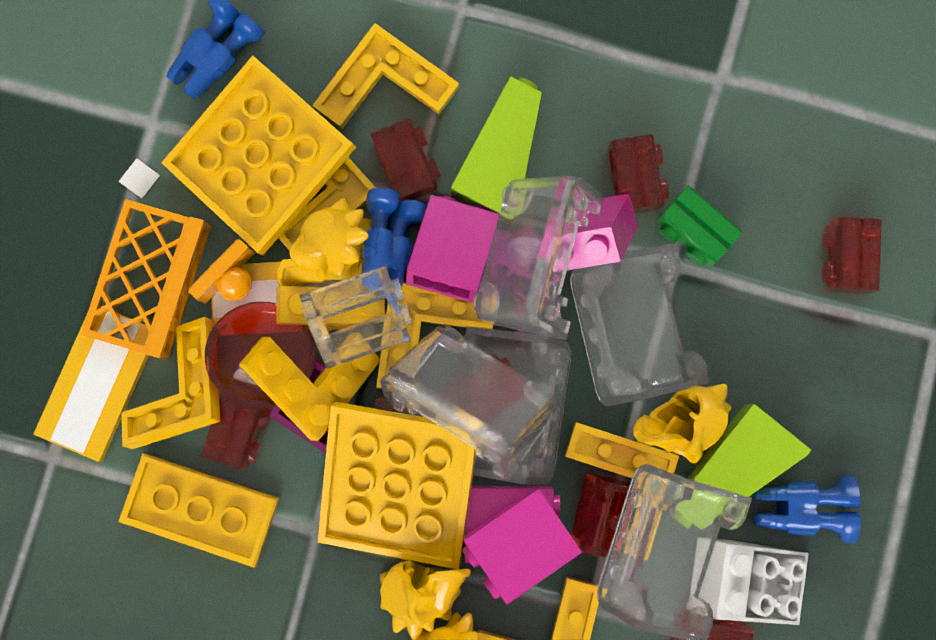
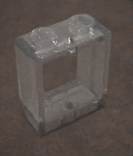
(363, 337)

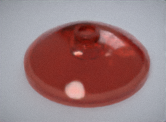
(236, 336)

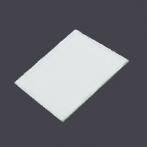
(139, 178)

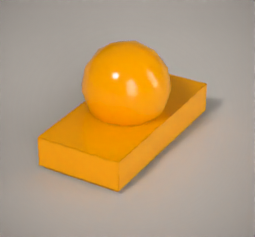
(225, 276)

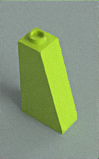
(501, 147)
(749, 453)

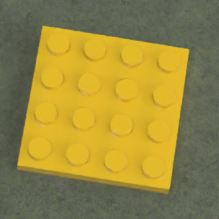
(258, 155)
(395, 486)

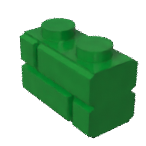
(698, 228)

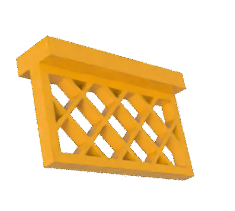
(174, 293)

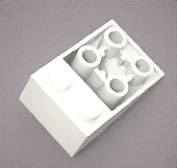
(755, 582)

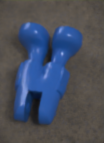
(207, 54)
(390, 246)
(798, 506)

